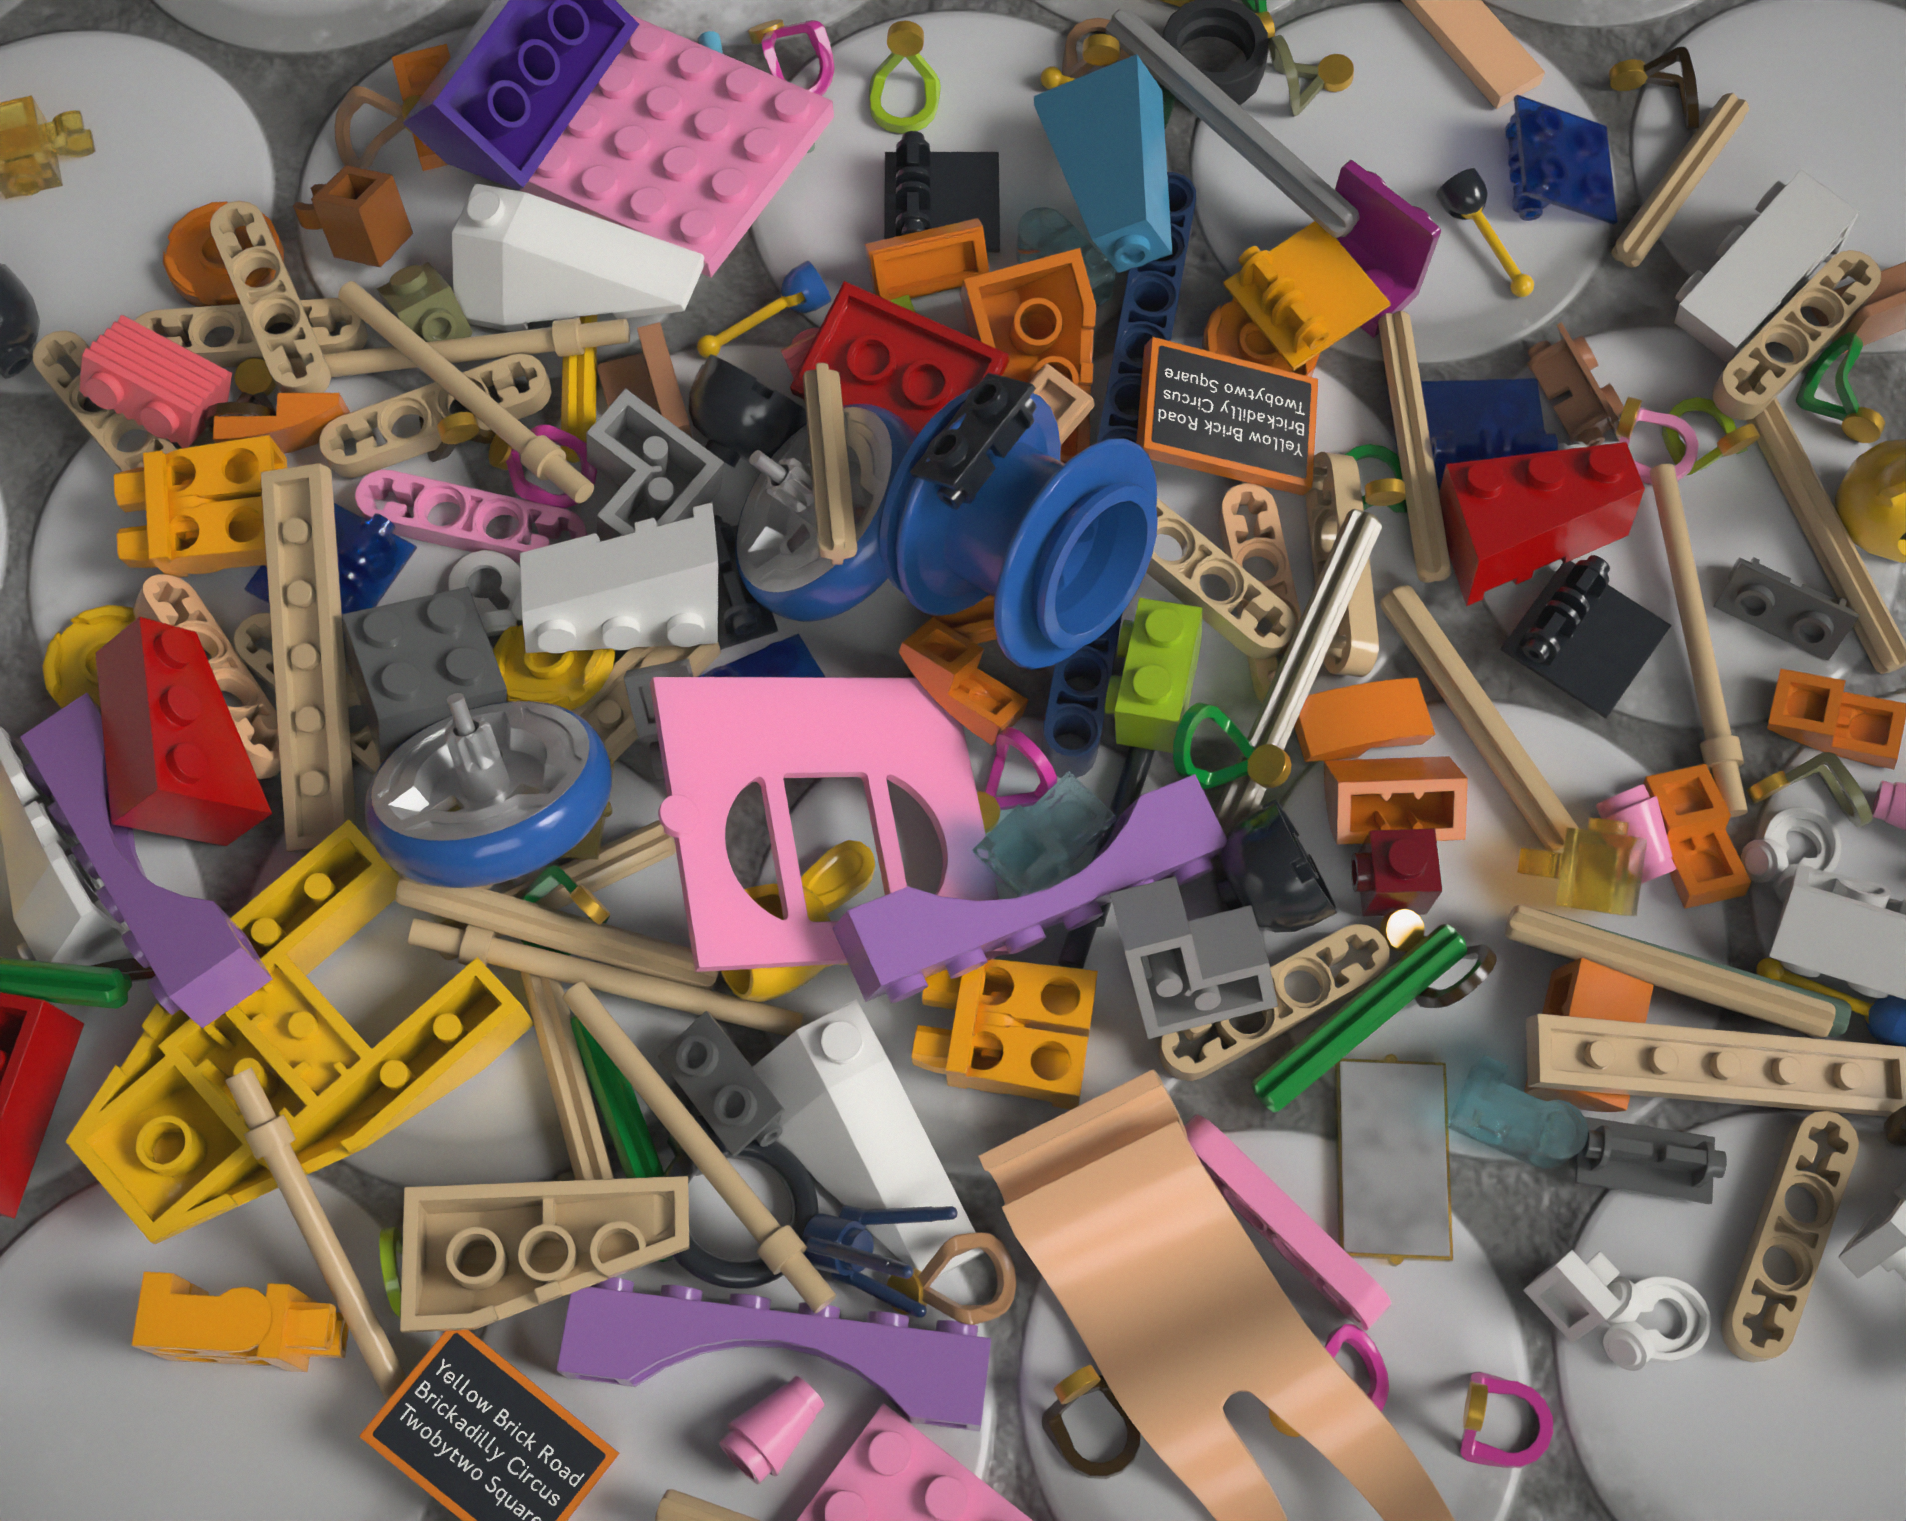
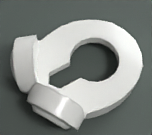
(493, 620)
(1767, 858)
(1632, 1345)

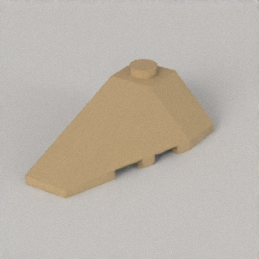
(514, 1246)

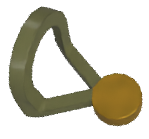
(1332, 74)
(1850, 801)

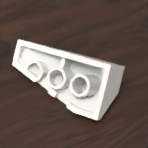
(544, 261)
(48, 887)
(860, 1131)

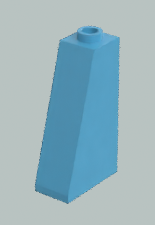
(1114, 158)

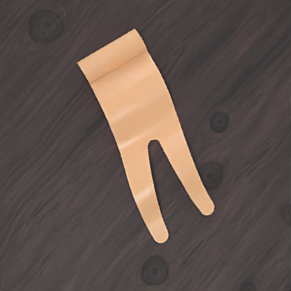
(1188, 1306)

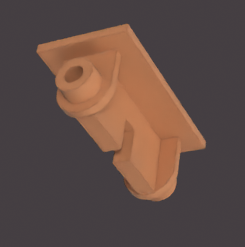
(1569, 367)

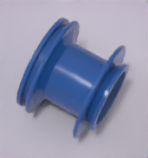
(1041, 537)

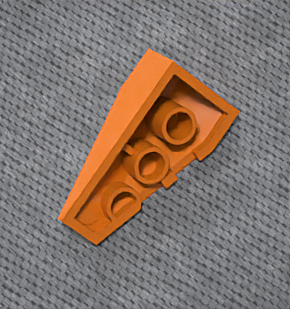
(1038, 317)

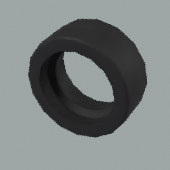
(1229, 22)

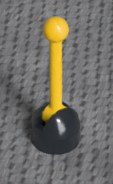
(1465, 199)

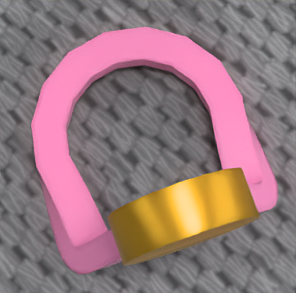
(1634, 412)

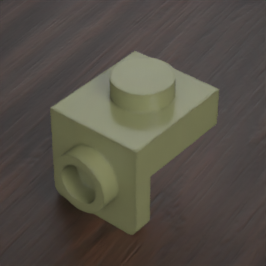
(425, 303)

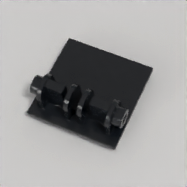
(940, 189)
(1586, 635)

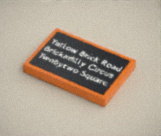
(1227, 416)
(487, 1437)

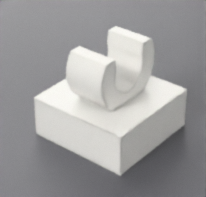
(1575, 1293)

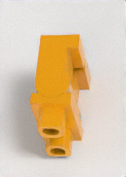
(198, 507)
(1012, 1031)
(236, 1327)

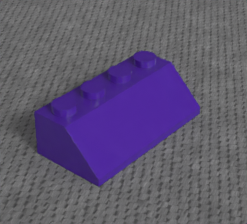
(518, 84)

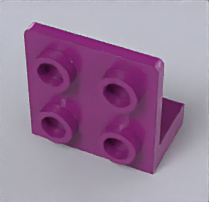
(1389, 240)

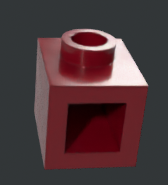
(1397, 871)

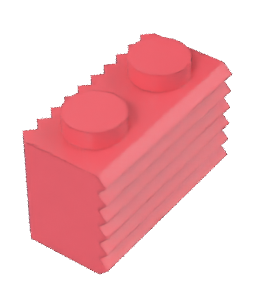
(152, 381)

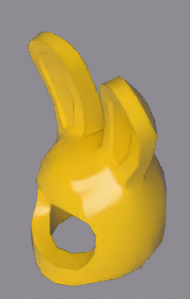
(1874, 500)
(826, 886)

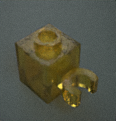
(33, 145)
(1596, 870)

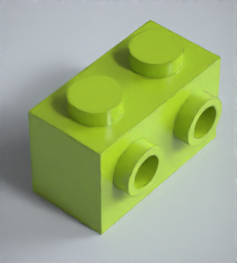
(1157, 673)

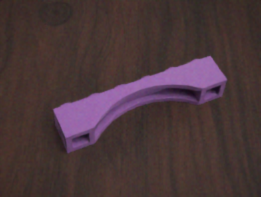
(917, 933)
(189, 942)
(633, 1336)

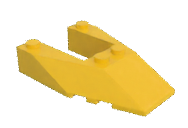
(165, 1121)

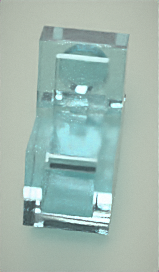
(1039, 845)

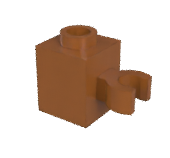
(358, 215)

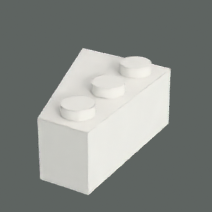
(1764, 264)
(625, 589)

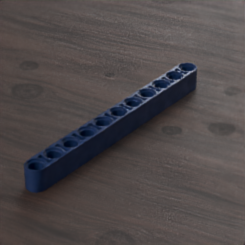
(1156, 287)

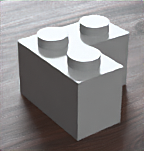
(653, 463)
(1194, 968)

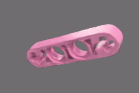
(476, 512)
(1287, 1226)

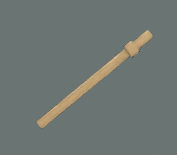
(565, 337)
(537, 452)
(1720, 750)
(490, 950)
(271, 1139)
(779, 1245)

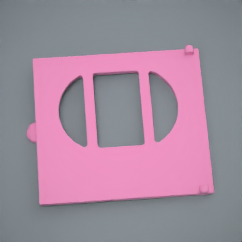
(763, 729)

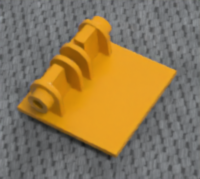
(1305, 293)

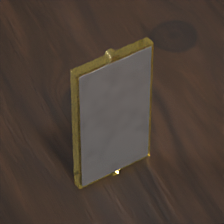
(1393, 1160)

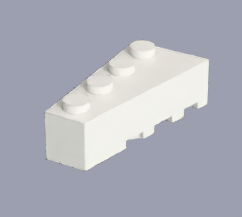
(1843, 931)

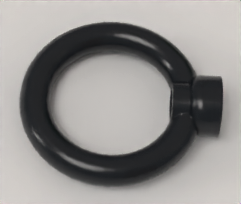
(803, 1198)

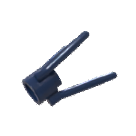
(847, 1249)

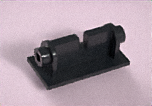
(995, 418)
(738, 612)

